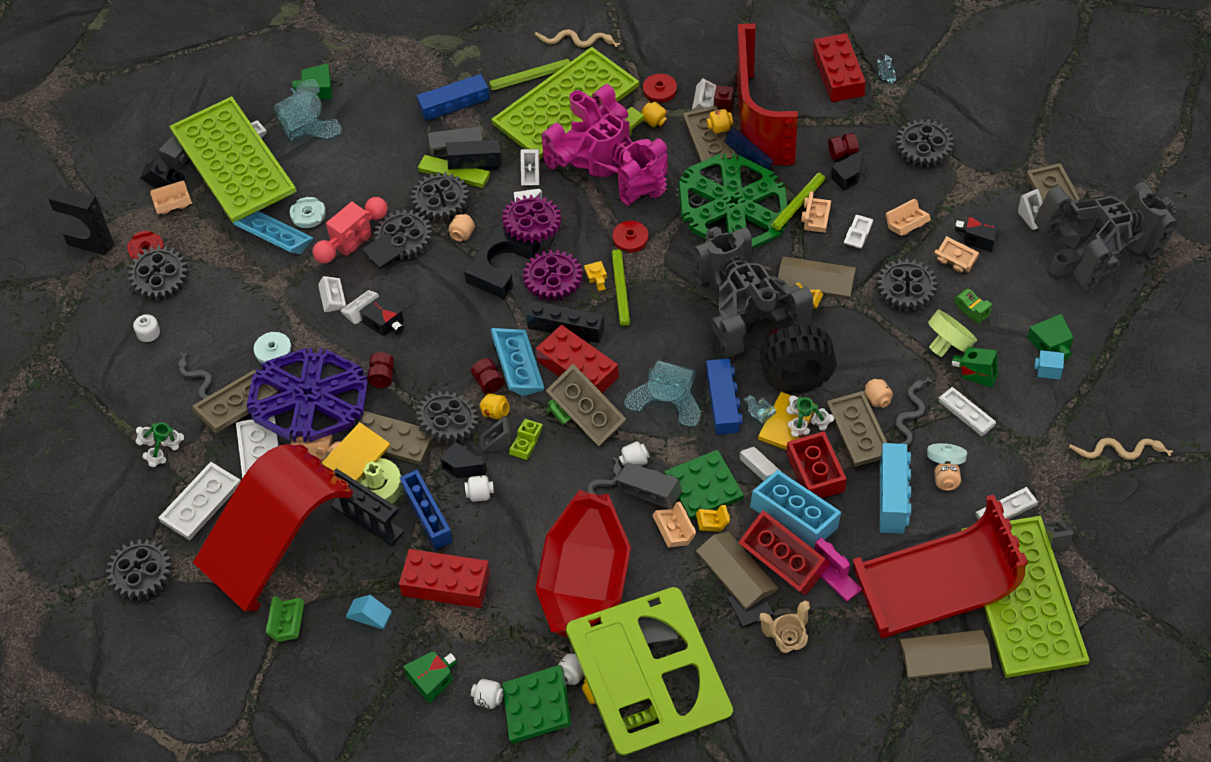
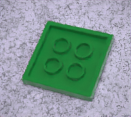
(705, 484)
(536, 704)

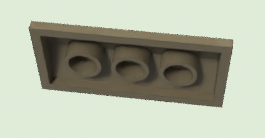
(827, 277)
(586, 405)
(736, 569)
(946, 654)

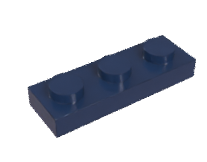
(747, 149)

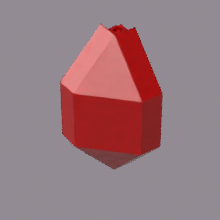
(582, 562)

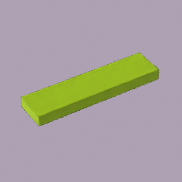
(471, 176)

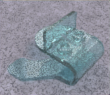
(300, 113)
(668, 384)

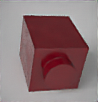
(723, 98)

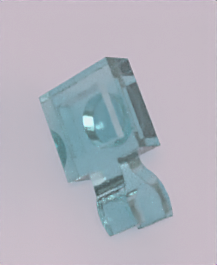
(886, 70)
(760, 410)

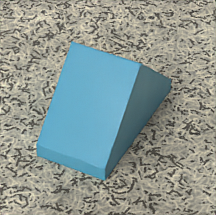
(369, 611)

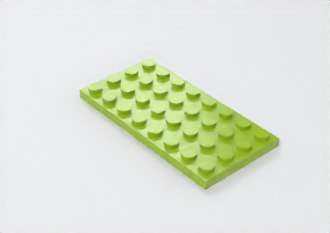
(550, 101)
(232, 159)
(1036, 622)

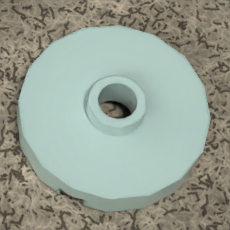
(307, 212)
(280, 346)
(946, 452)

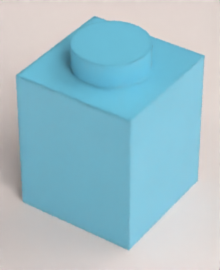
(1049, 364)

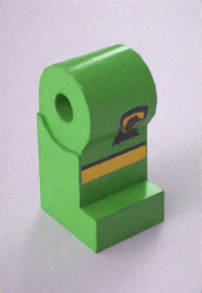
(973, 306)

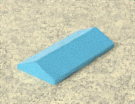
(275, 232)
(517, 361)

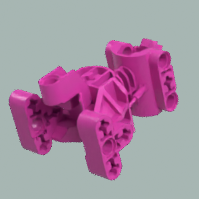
(605, 146)

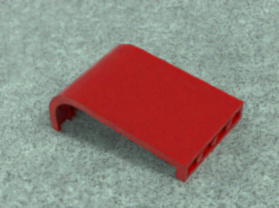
(769, 130)
(264, 519)
(943, 574)

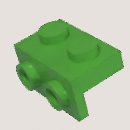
(284, 619)

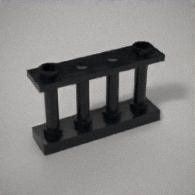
(368, 510)

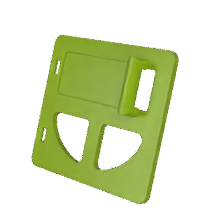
(624, 671)

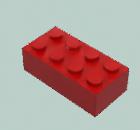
(839, 67)
(566, 348)
(784, 552)
(444, 578)

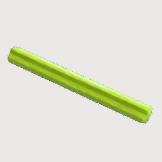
(527, 75)
(798, 201)
(620, 287)

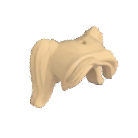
(787, 627)

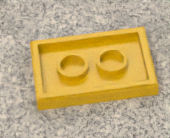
(776, 427)
(355, 451)

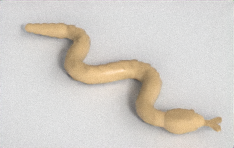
(582, 44)
(1156, 445)

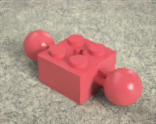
(349, 229)

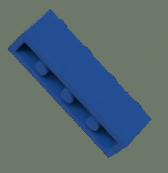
(453, 97)
(722, 396)
(426, 509)

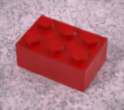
(816, 465)

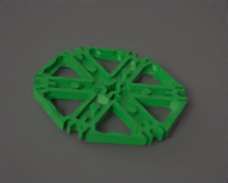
(731, 190)

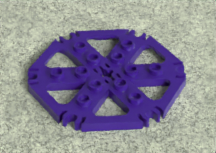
(294, 396)

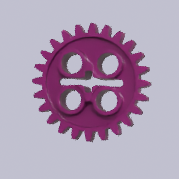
(531, 219)
(552, 275)

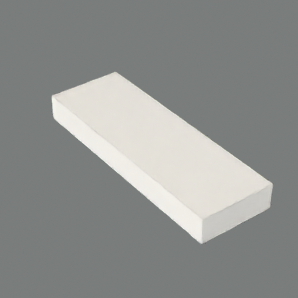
(967, 411)
(1015, 504)

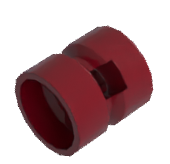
(843, 146)
(380, 370)
(487, 376)

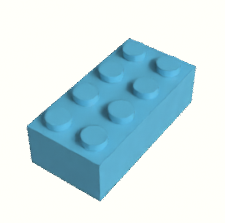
(894, 488)
(796, 508)

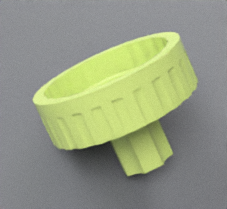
(950, 333)
(375, 478)

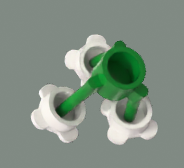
(804, 407)
(163, 435)

